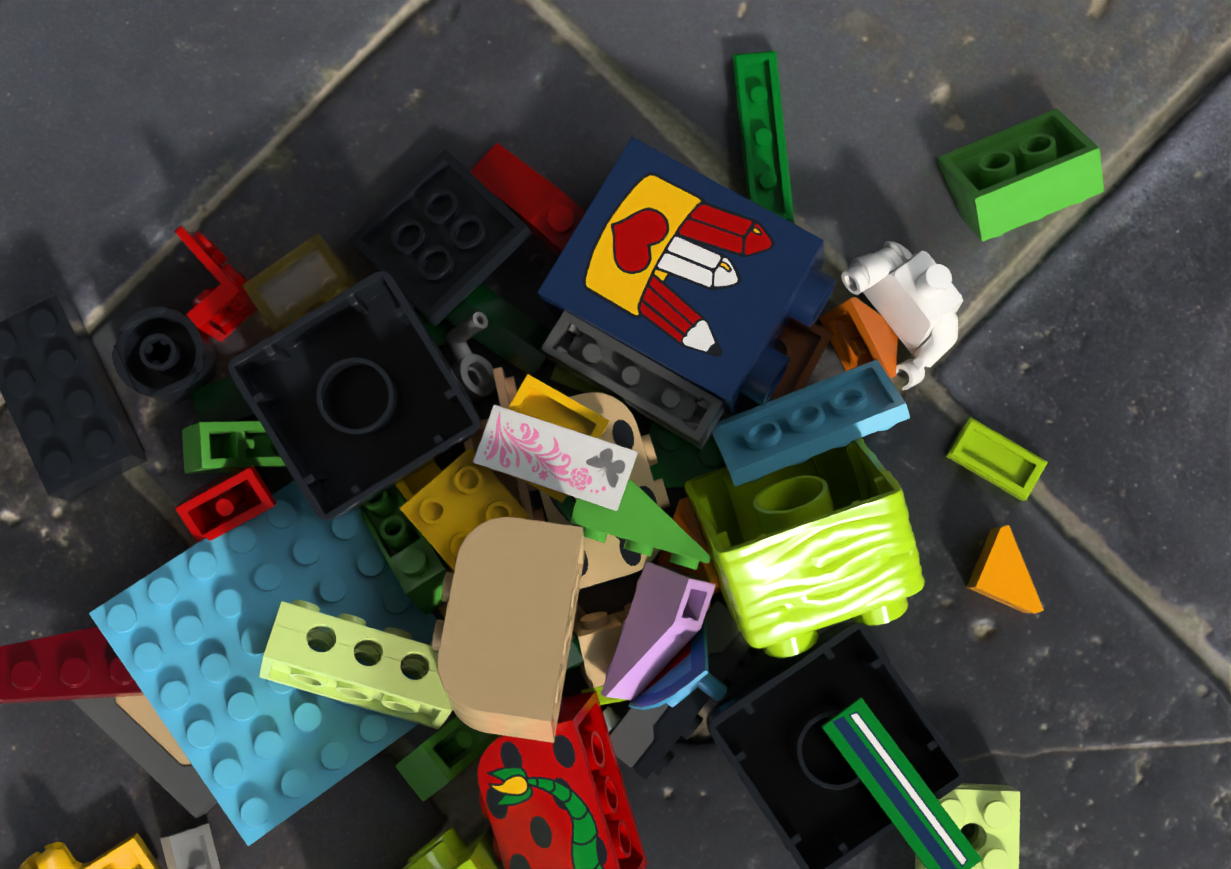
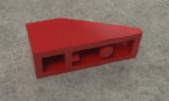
(530, 197)

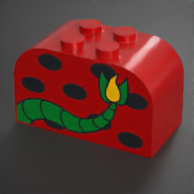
(562, 798)

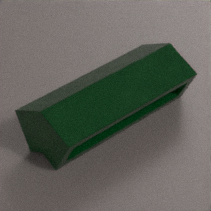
(508, 331)

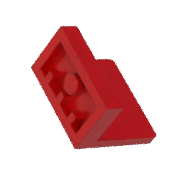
(221, 308)

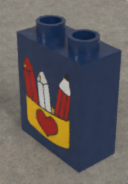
(690, 276)

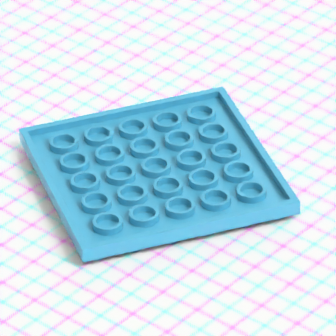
(199, 641)

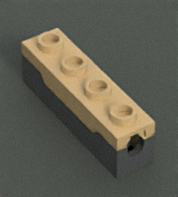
(147, 740)

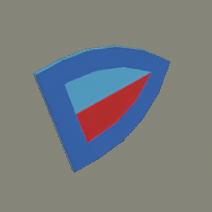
(682, 676)

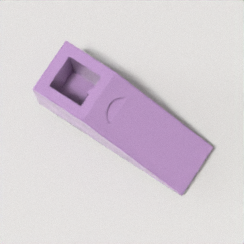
(660, 622)

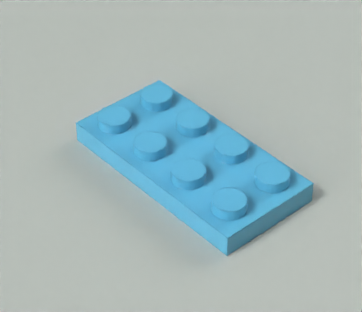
(809, 422)

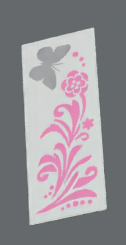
(555, 457)

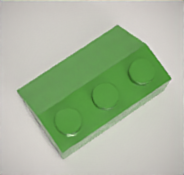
(1022, 174)

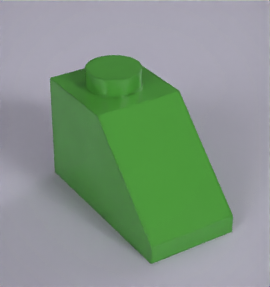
(443, 757)

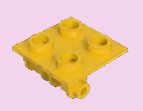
(458, 503)

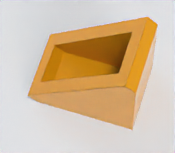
(1003, 574)

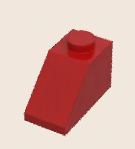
(225, 503)

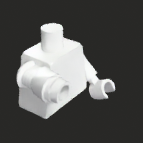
(913, 299)

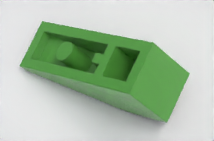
(227, 447)

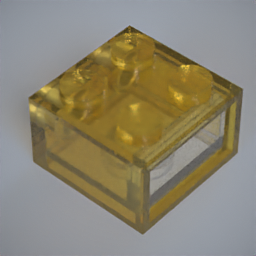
(299, 283)

